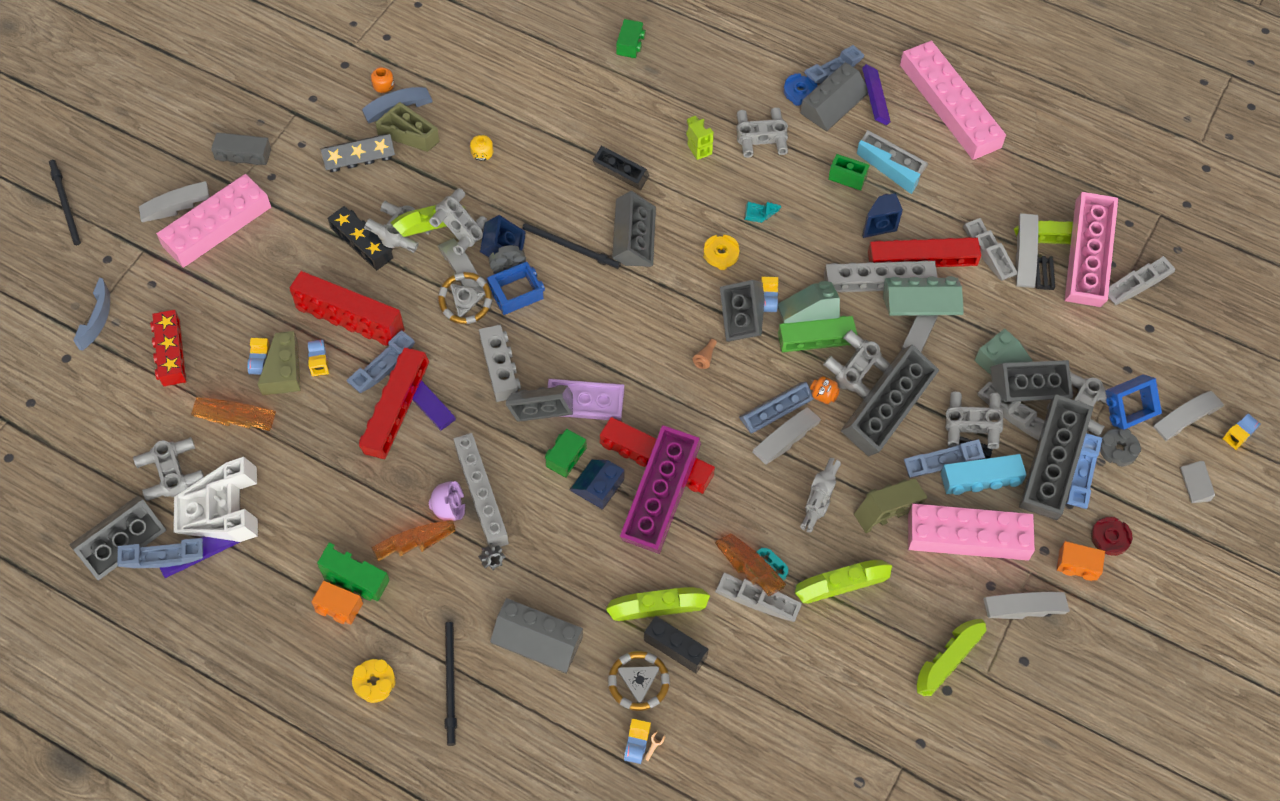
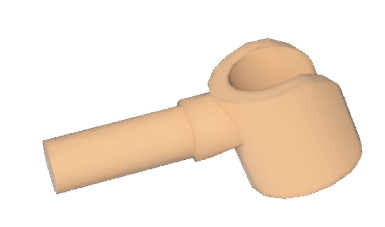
(653, 746)

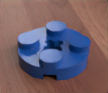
(791, 91)

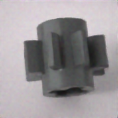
(490, 551)

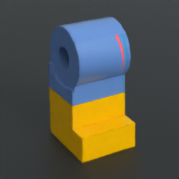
(770, 288)
(258, 355)
(317, 357)
(1241, 431)
(637, 741)

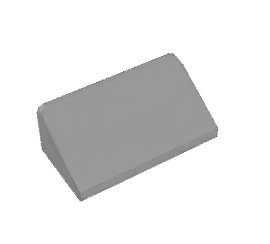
(1198, 482)

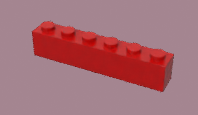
(944, 252)
(393, 403)
(639, 446)

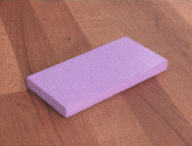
(594, 399)

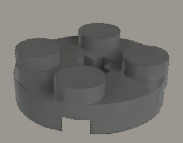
(506, 258)
(1124, 438)

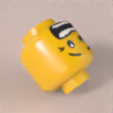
(481, 147)

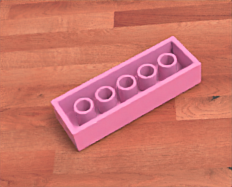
(214, 220)
(1091, 249)
(970, 532)

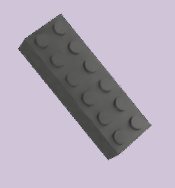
(890, 400)
(1056, 457)

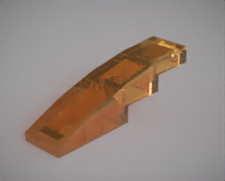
(232, 412)
(420, 537)
(751, 563)

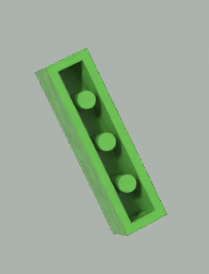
(815, 334)

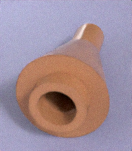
(703, 357)

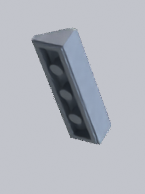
(777, 407)

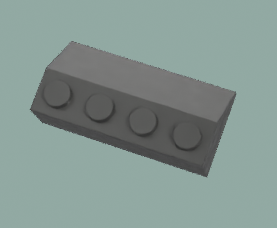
(834, 97)
(634, 231)
(1032, 380)
(127, 526)
(536, 635)

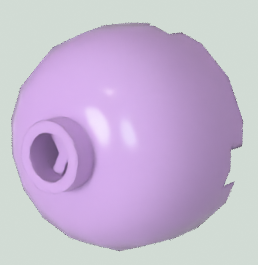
(446, 501)

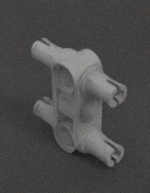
(762, 132)
(458, 221)
(387, 233)
(857, 365)
(1089, 397)
(974, 420)
(168, 468)
(820, 494)

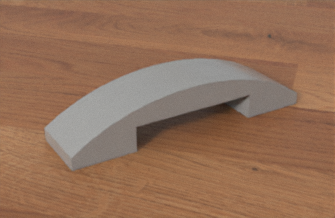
(459, 263)
(1188, 414)

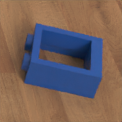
(510, 275)
(1149, 398)

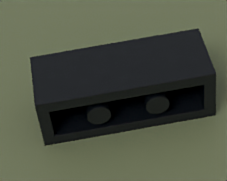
(620, 167)
(676, 644)

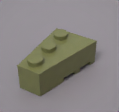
(408, 128)
(281, 366)
(889, 502)

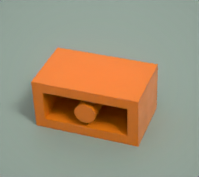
(1080, 561)
(337, 603)

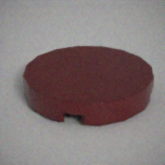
(1111, 536)

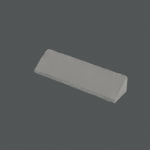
(898, 154)

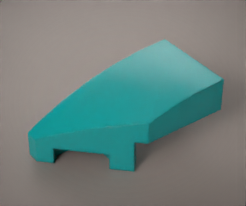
(760, 213)

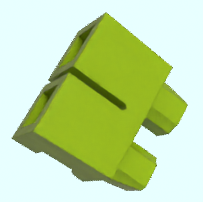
(699, 139)

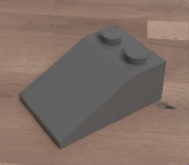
(743, 309)

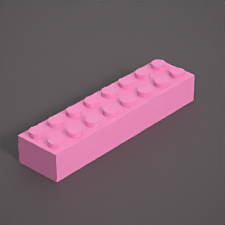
(952, 100)

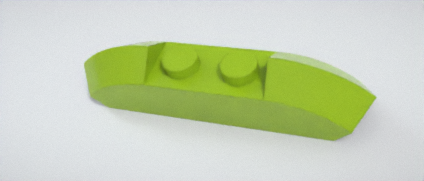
(416, 221)
(1053, 232)
(843, 580)
(658, 603)
(934, 674)

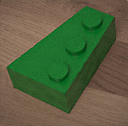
(352, 574)

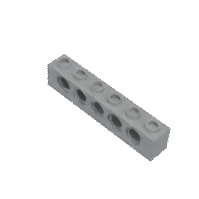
(870, 274)
(480, 490)

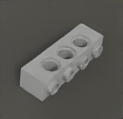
(490, 338)

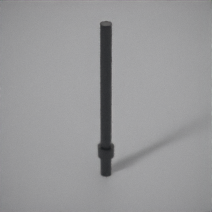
(56, 176)
(601, 258)
(450, 722)

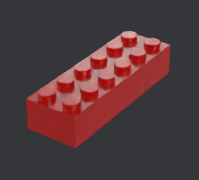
(346, 308)

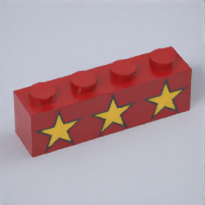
(168, 347)

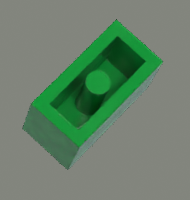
(630, 38)
(848, 172)
(565, 453)

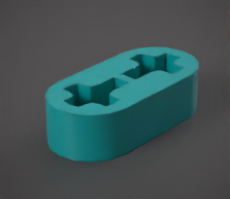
(774, 560)

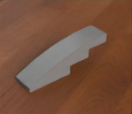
(170, 202)
(1027, 251)
(992, 252)
(1140, 280)
(920, 331)
(1016, 413)
(786, 435)
(755, 598)
(1026, 604)

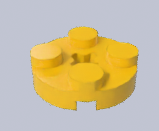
(717, 259)
(383, 686)

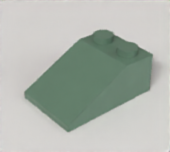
(813, 303)
(1001, 349)

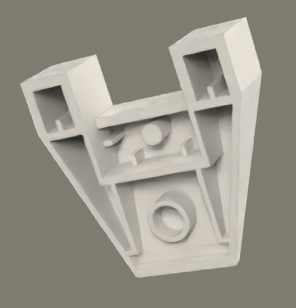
(213, 504)

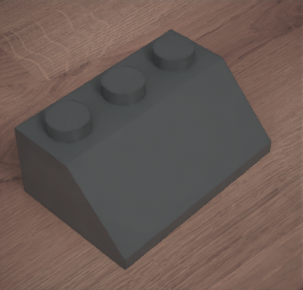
(541, 403)

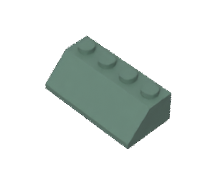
(923, 296)

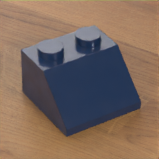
(883, 216)
(500, 233)
(598, 482)

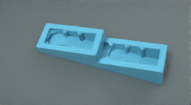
(882, 161)

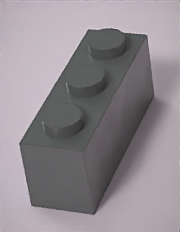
(241, 149)

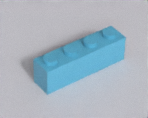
(983, 474)

